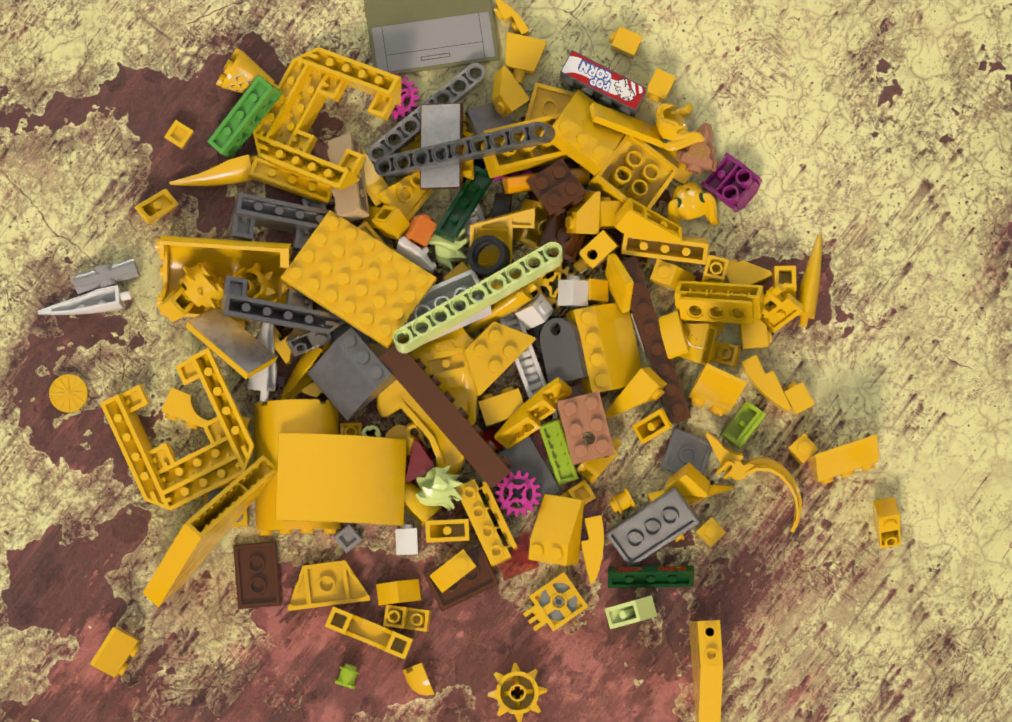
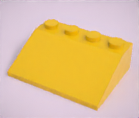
(607, 347)

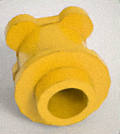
(621, 501)

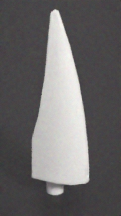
(96, 301)
(266, 378)

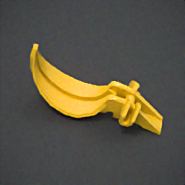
(735, 468)

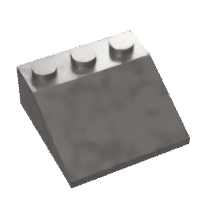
(350, 374)

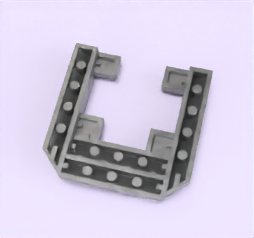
(299, 310)

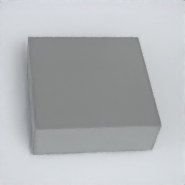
(347, 538)

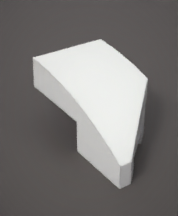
(415, 254)

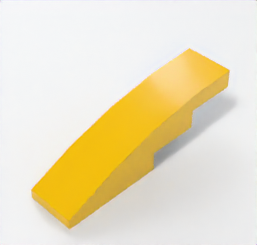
(528, 416)

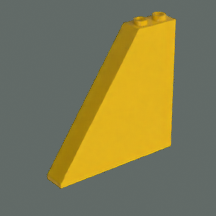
(206, 530)
(706, 669)

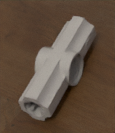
(105, 276)

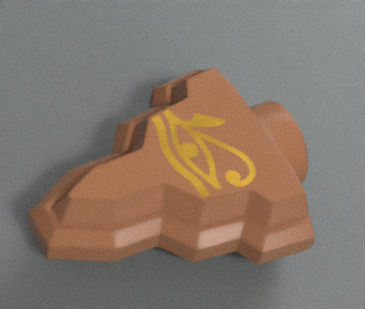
(699, 155)

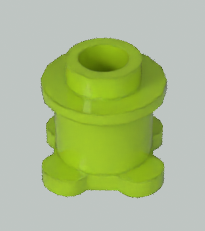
(347, 676)

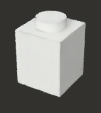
(573, 292)
(534, 312)
(406, 540)

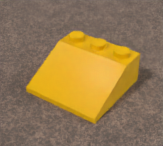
(581, 138)
(634, 172)
(845, 459)

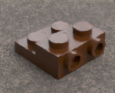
(556, 188)

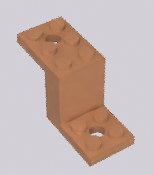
(584, 414)

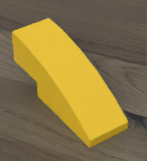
(766, 384)
(593, 547)

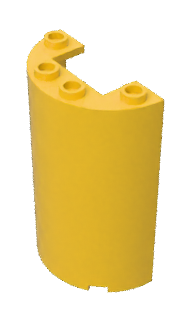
(225, 258)
(288, 416)

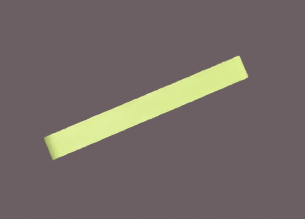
(474, 306)

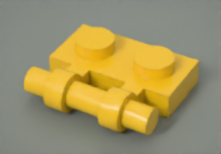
(782, 311)

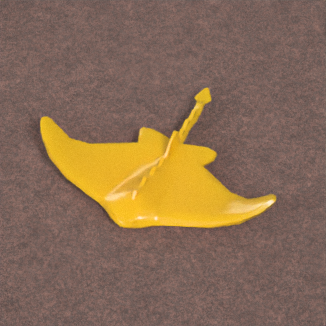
(446, 361)

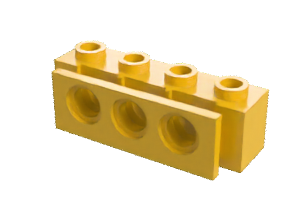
(719, 299)
(483, 523)

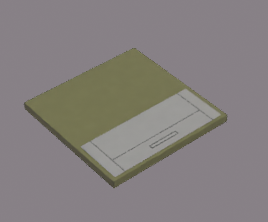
(430, 34)

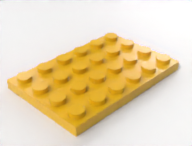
(358, 278)

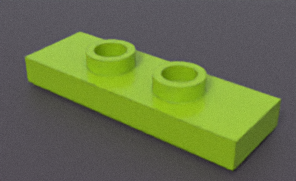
(558, 451)

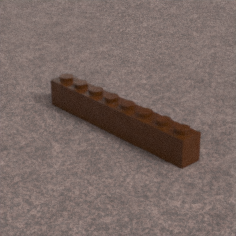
(651, 338)
(446, 415)

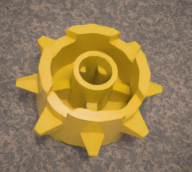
(259, 284)
(203, 285)
(509, 703)

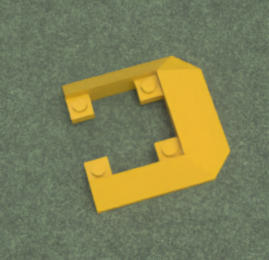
(306, 85)
(156, 470)

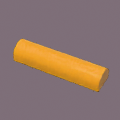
(518, 183)

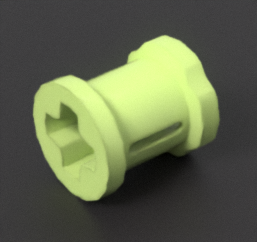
(370, 429)

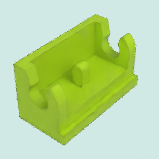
(743, 424)

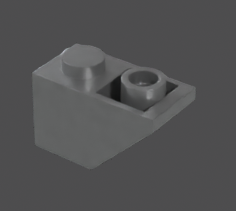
(303, 341)

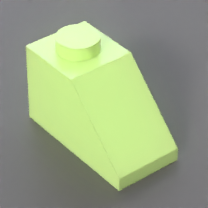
(630, 612)

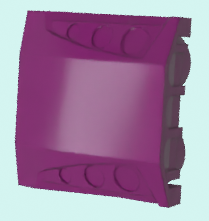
(732, 183)

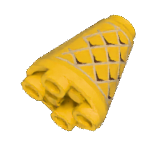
(241, 73)

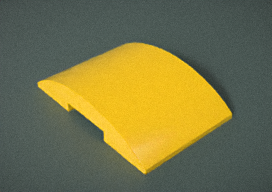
(340, 479)

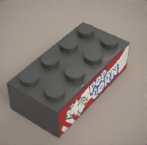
(602, 84)

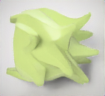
(447, 251)
(438, 488)

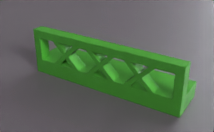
(245, 117)

